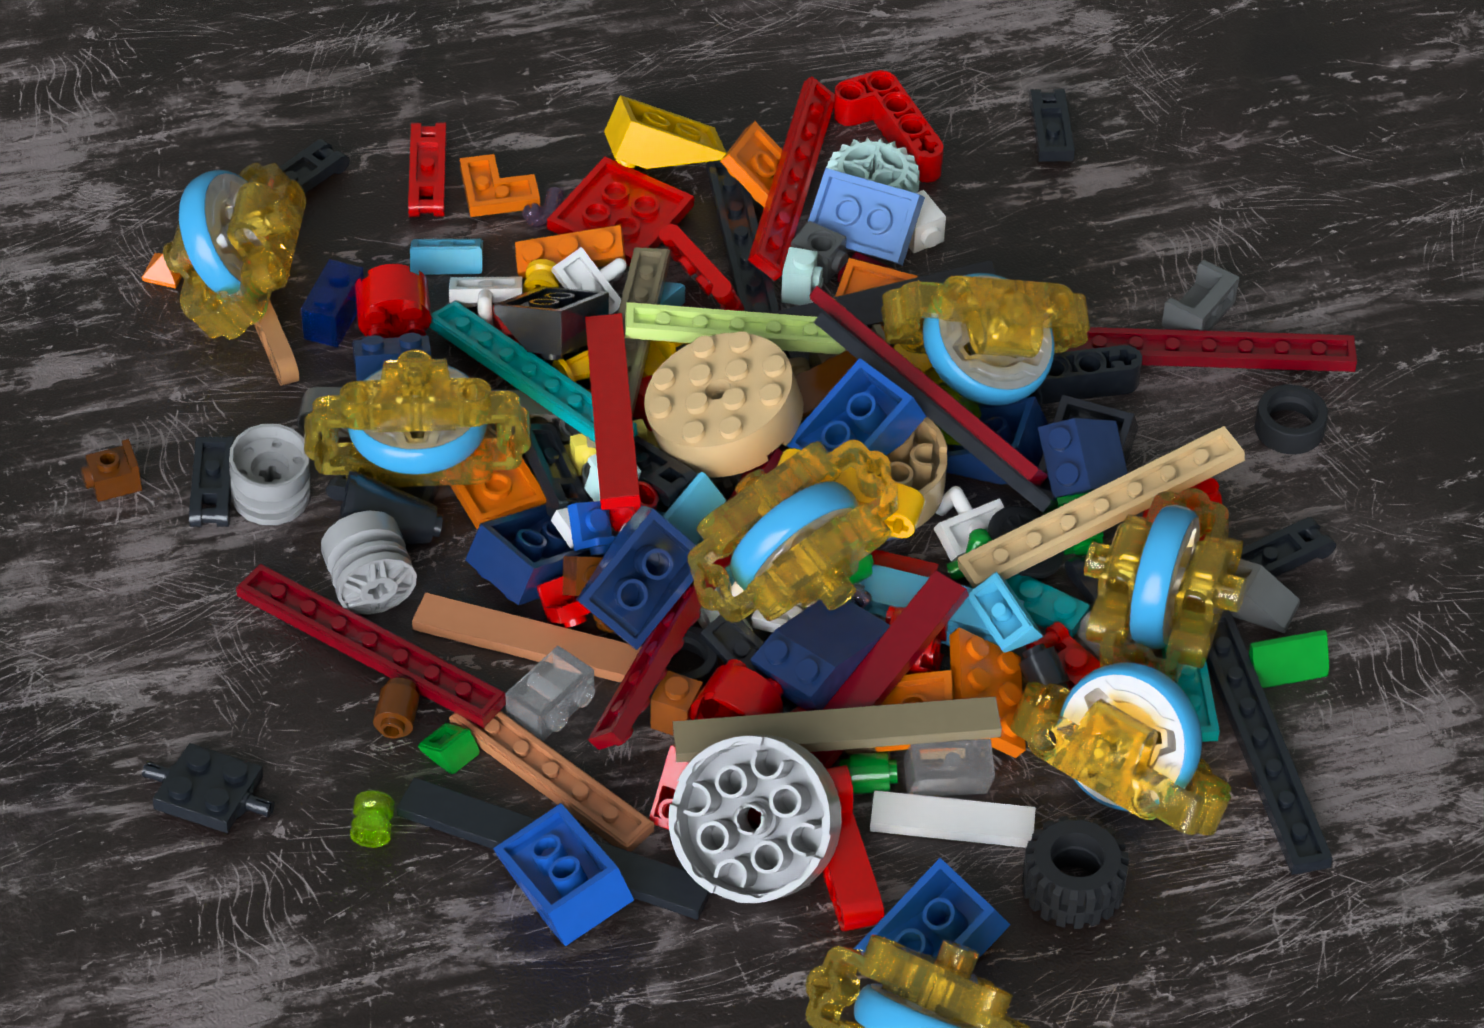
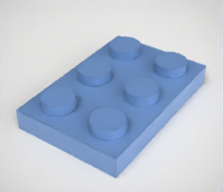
(870, 214)

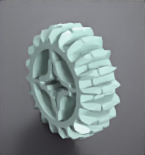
(878, 163)

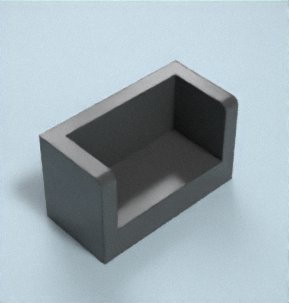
(1205, 301)

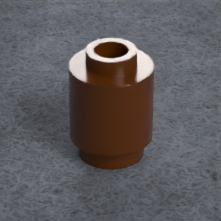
(396, 708)

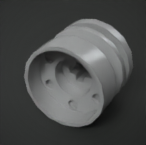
(269, 474)
(368, 562)

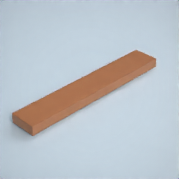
(520, 635)
(560, 780)

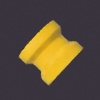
(539, 274)

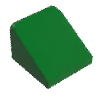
(450, 747)

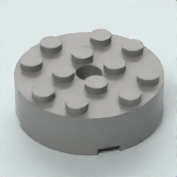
(796, 825)

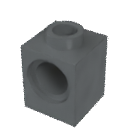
(829, 244)

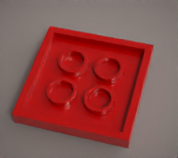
(625, 198)

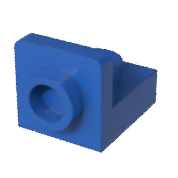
(590, 528)

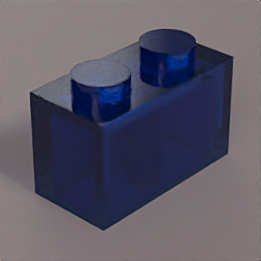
(331, 304)

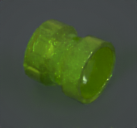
(372, 818)

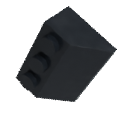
(552, 318)

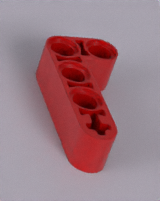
(884, 100)
(849, 870)

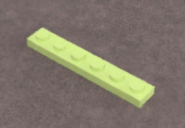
(688, 323)

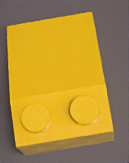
(658, 138)

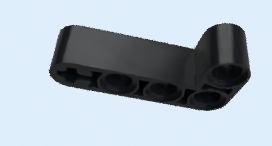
(1091, 374)

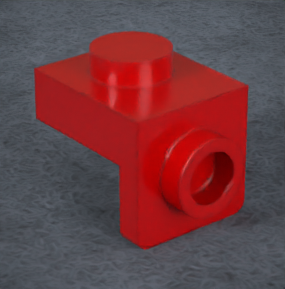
(561, 607)

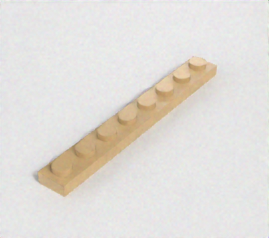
(1102, 508)

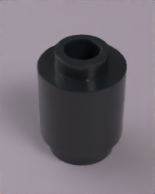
(1044, 666)

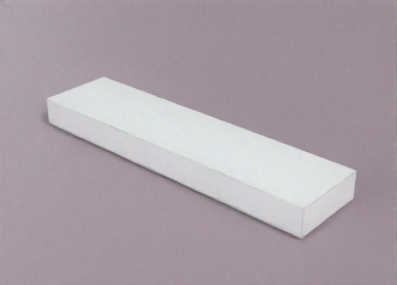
(952, 819)

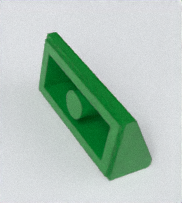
(1291, 658)

